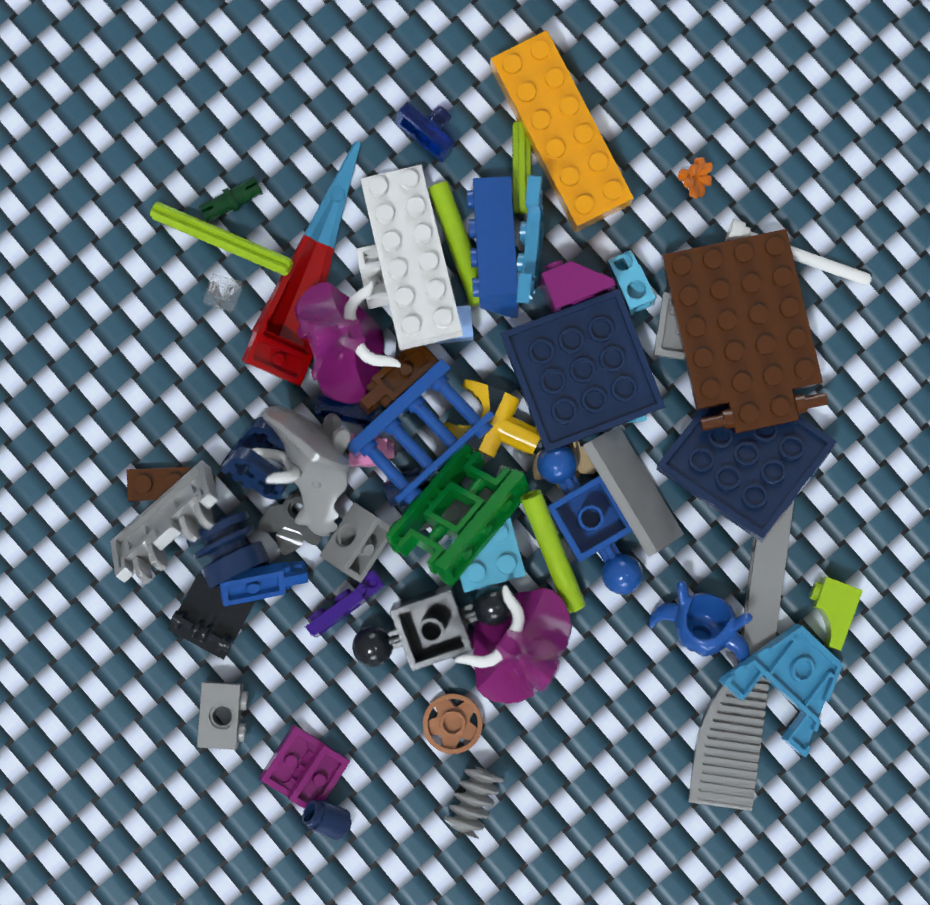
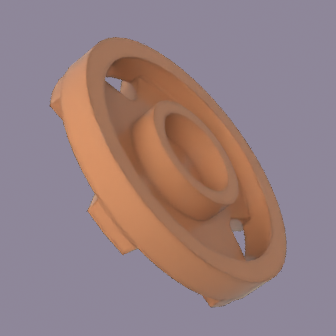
(452, 723)

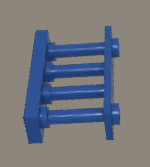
(390, 422)

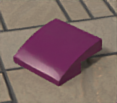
(304, 767)

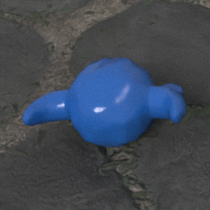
(704, 623)

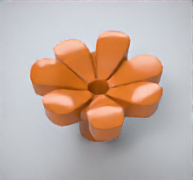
(696, 177)

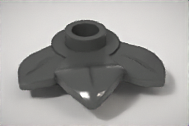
(282, 521)

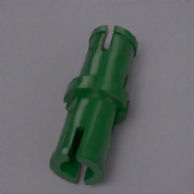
(230, 199)

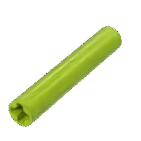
(455, 236)
(552, 550)

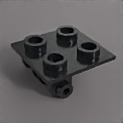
(206, 621)

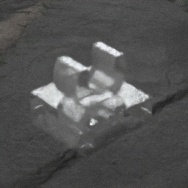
(223, 293)

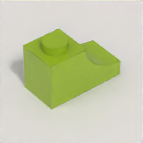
(837, 607)

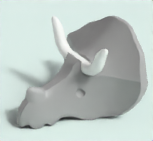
(312, 462)

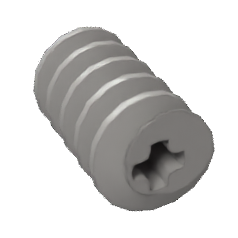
(473, 801)

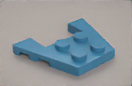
(532, 238)
(799, 670)

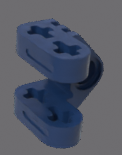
(250, 467)

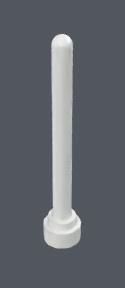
(739, 230)

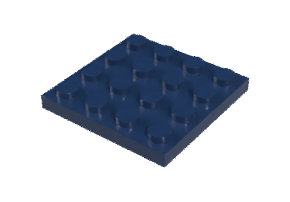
(582, 370)
(749, 473)

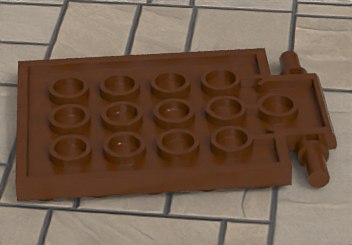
(744, 331)

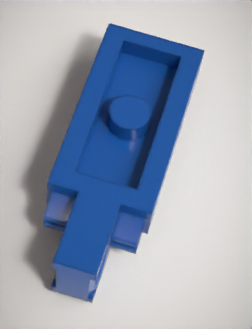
(262, 582)

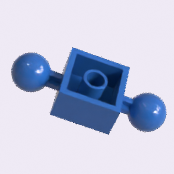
(589, 520)

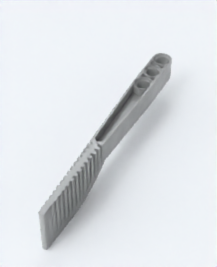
(733, 728)

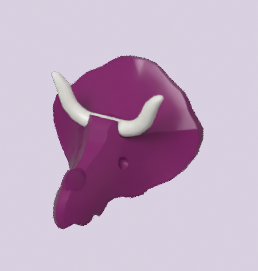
(342, 340)
(522, 652)

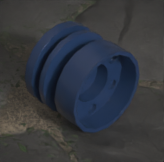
(228, 549)

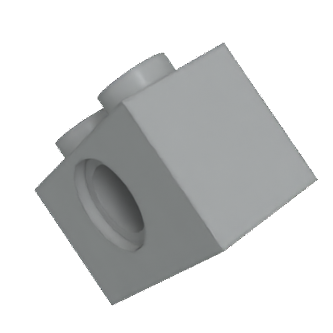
(356, 542)
(212, 732)

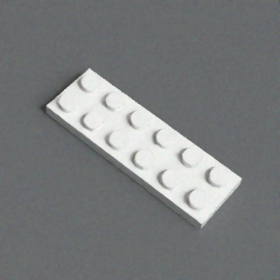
(411, 257)

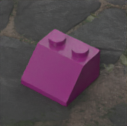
(572, 284)

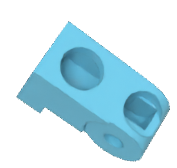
(632, 282)

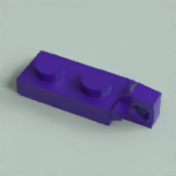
(345, 604)

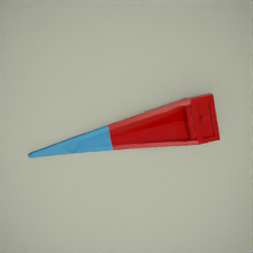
(275, 338)

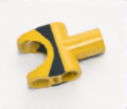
(506, 427)

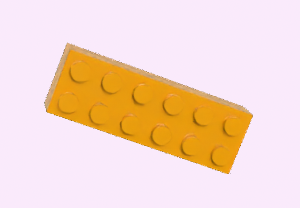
(561, 131)

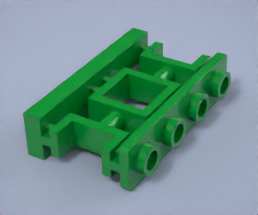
(475, 527)

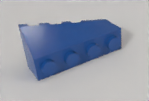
(494, 245)

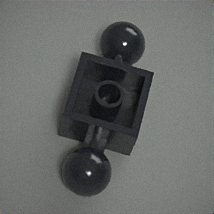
(431, 627)

